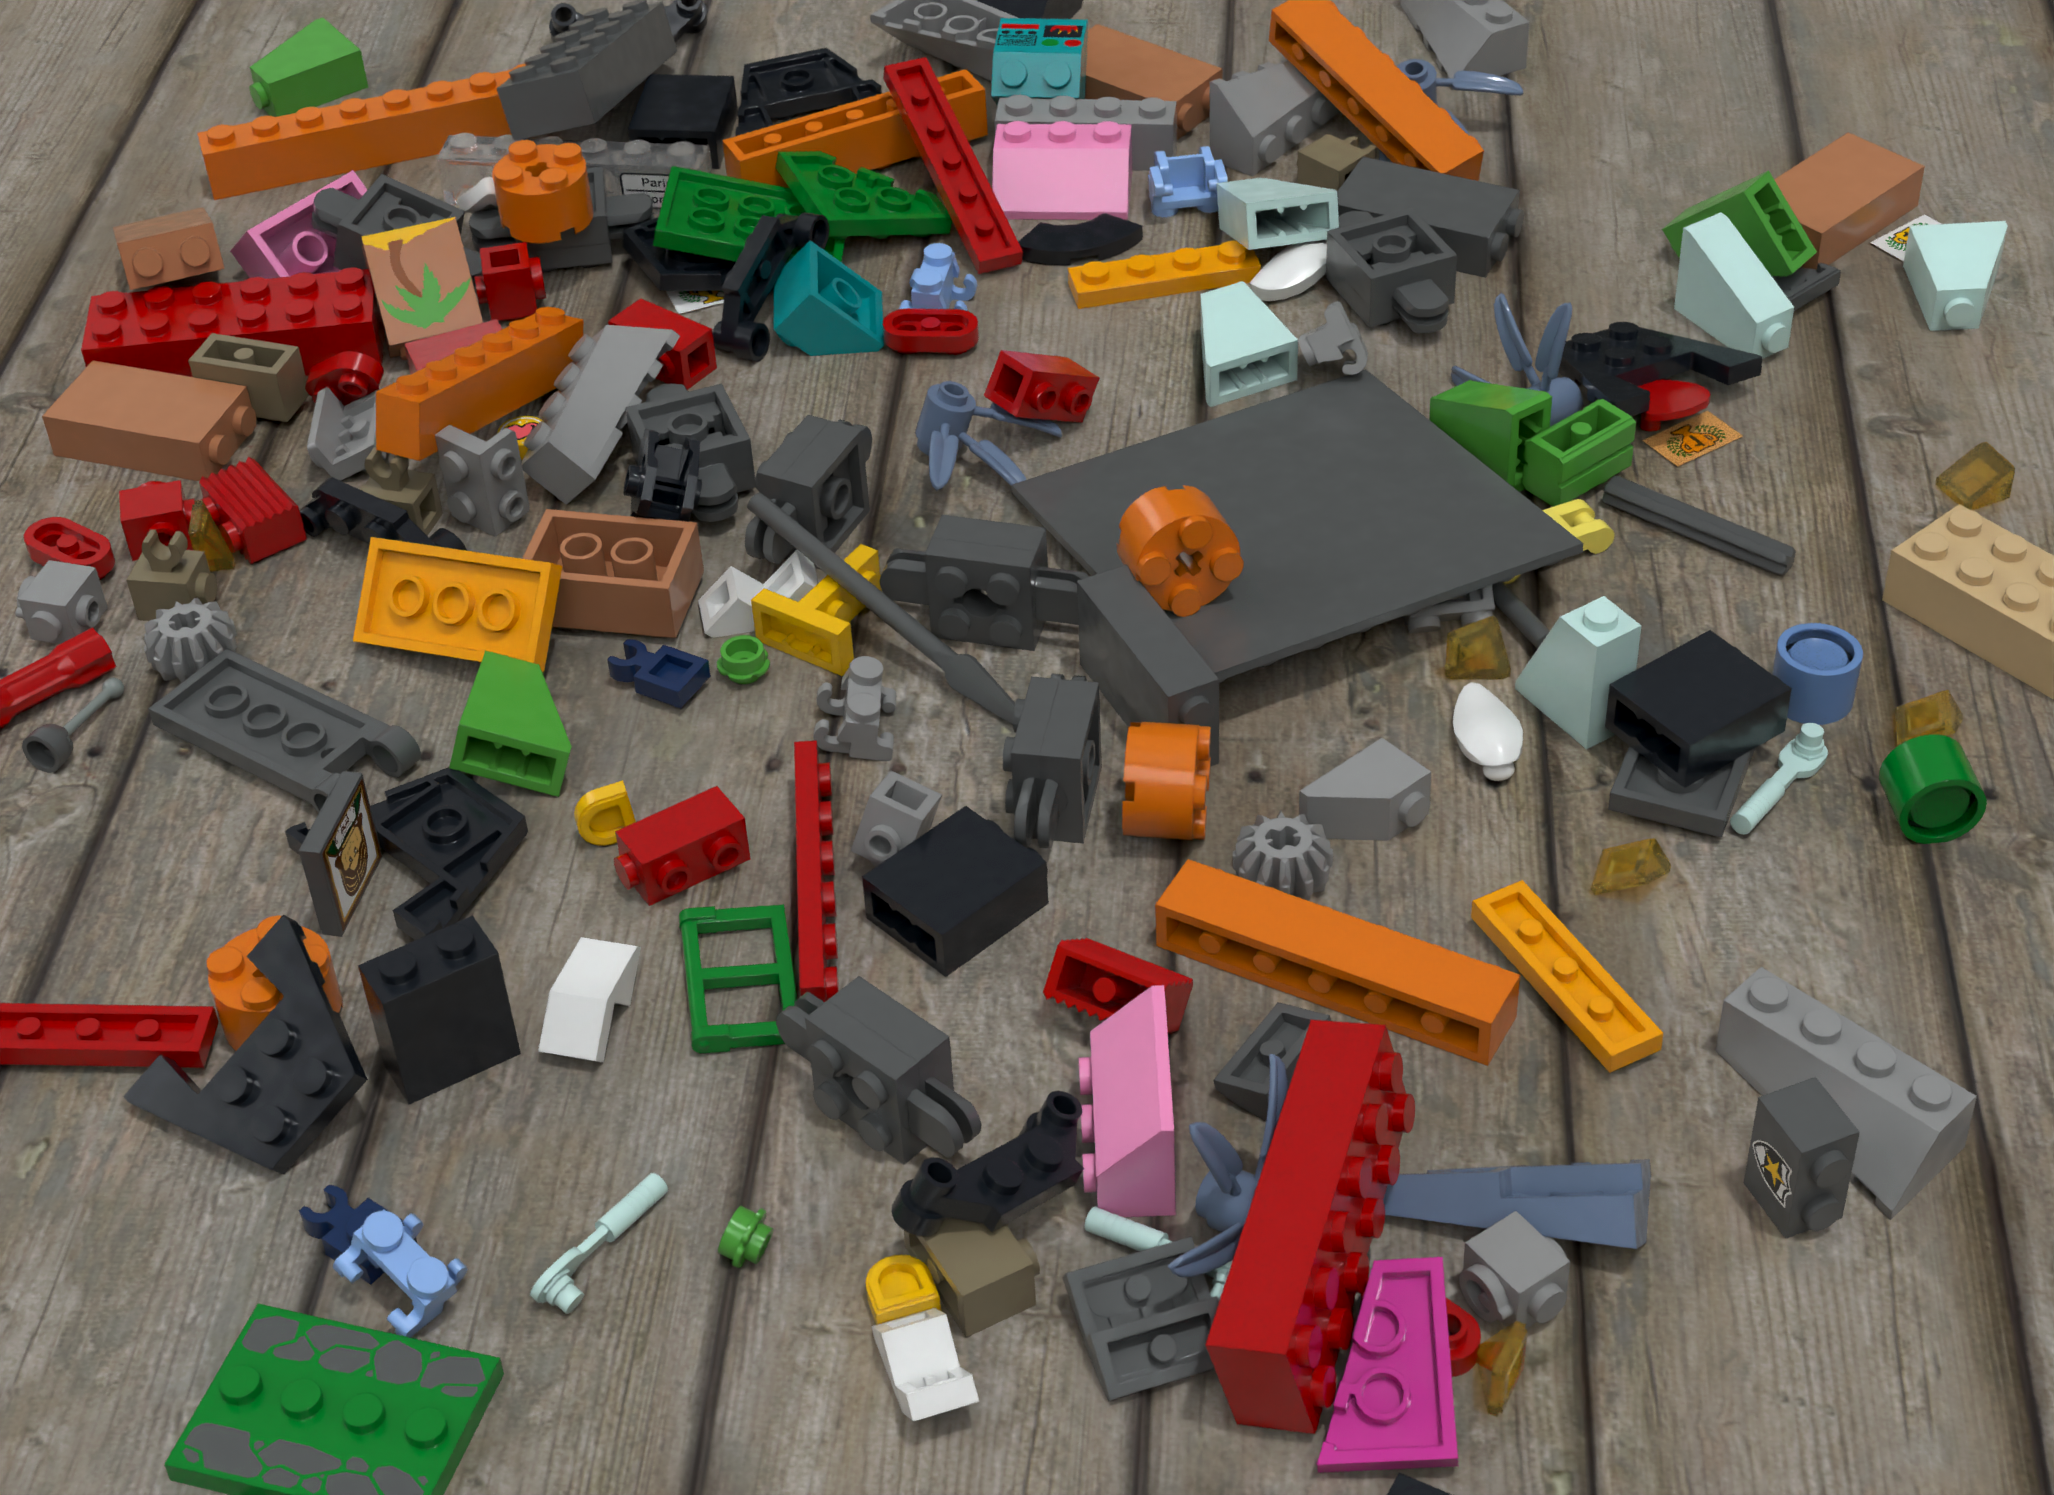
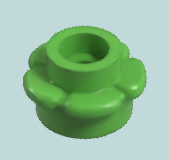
(743, 659)
(745, 1237)

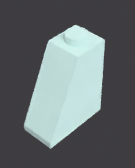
(1275, 212)
(1954, 270)
(1730, 290)
(1243, 345)
(1577, 664)

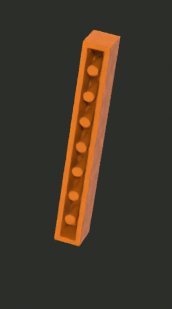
(350, 135)

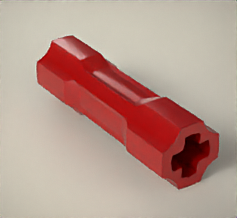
(65, 667)

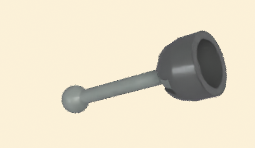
(51, 745)

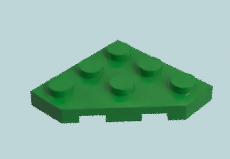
(861, 201)

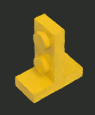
(819, 623)

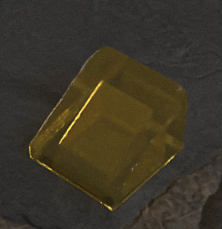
(1978, 478)

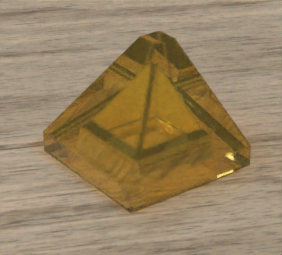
(207, 537)
(1477, 652)
(1928, 716)
(1630, 866)
(1501, 1364)

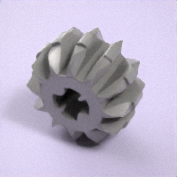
(187, 638)
(1284, 855)

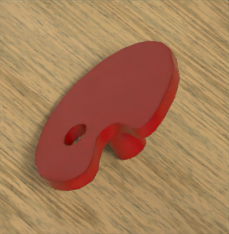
(1672, 401)

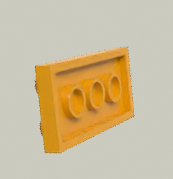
(456, 602)

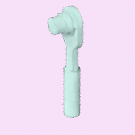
(1798, 759)
(1141, 1238)
(556, 1282)

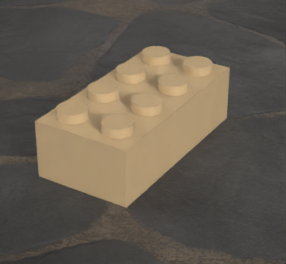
(1980, 592)

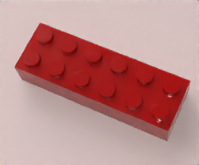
(168, 325)
(1311, 1228)

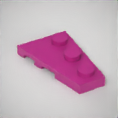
(1398, 1378)

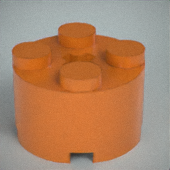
(542, 191)
(1179, 548)
(1166, 780)
(245, 994)

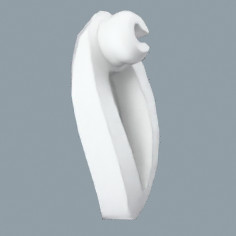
(479, 197)
(1291, 271)
(1487, 731)

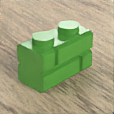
(1578, 453)

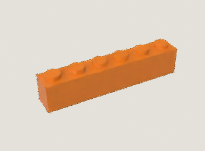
(1372, 89)
(857, 133)
(475, 383)
(1338, 961)

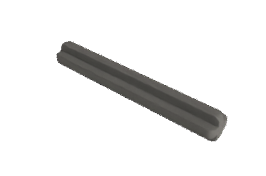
(1699, 525)

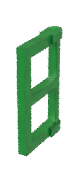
(705, 920)

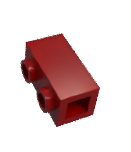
(693, 352)
(1041, 386)
(681, 846)

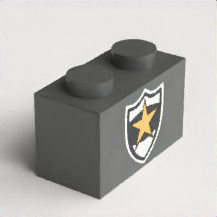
(1801, 1157)

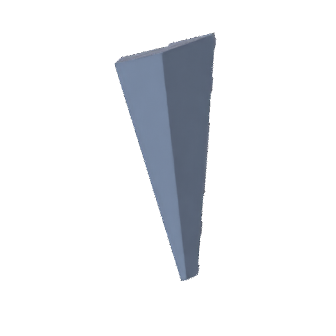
(1560, 1201)

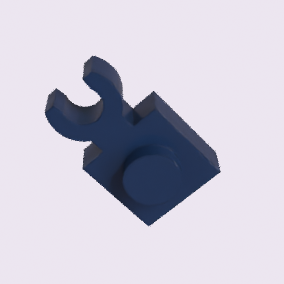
(663, 676)
(339, 1224)

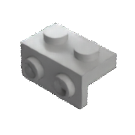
(342, 434)
(483, 478)

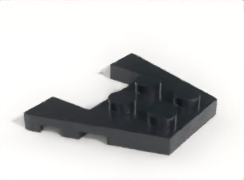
(798, 84)
(672, 268)
(1629, 356)
(446, 834)
(280, 1081)

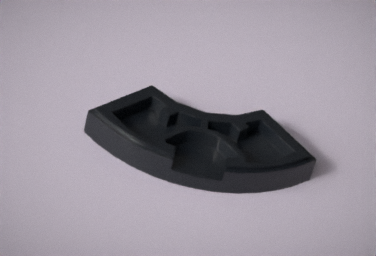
(1059, 244)

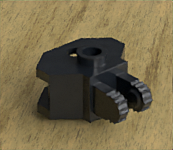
(664, 479)

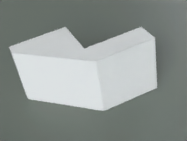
(727, 603)
(585, 996)
(924, 1364)

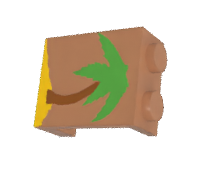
(421, 282)

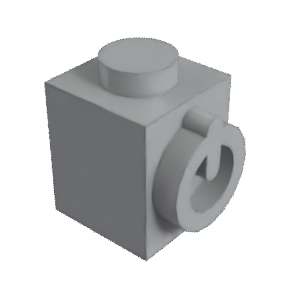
(61, 601)
(894, 817)
(1514, 1273)

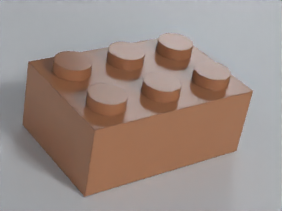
(620, 570)

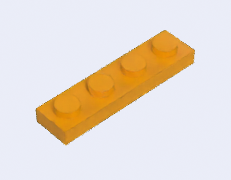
(1162, 274)
(1567, 976)

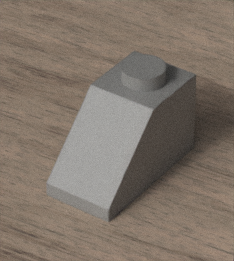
(1369, 795)

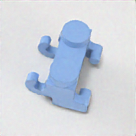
(1185, 182)
(934, 283)
(421, 1277)

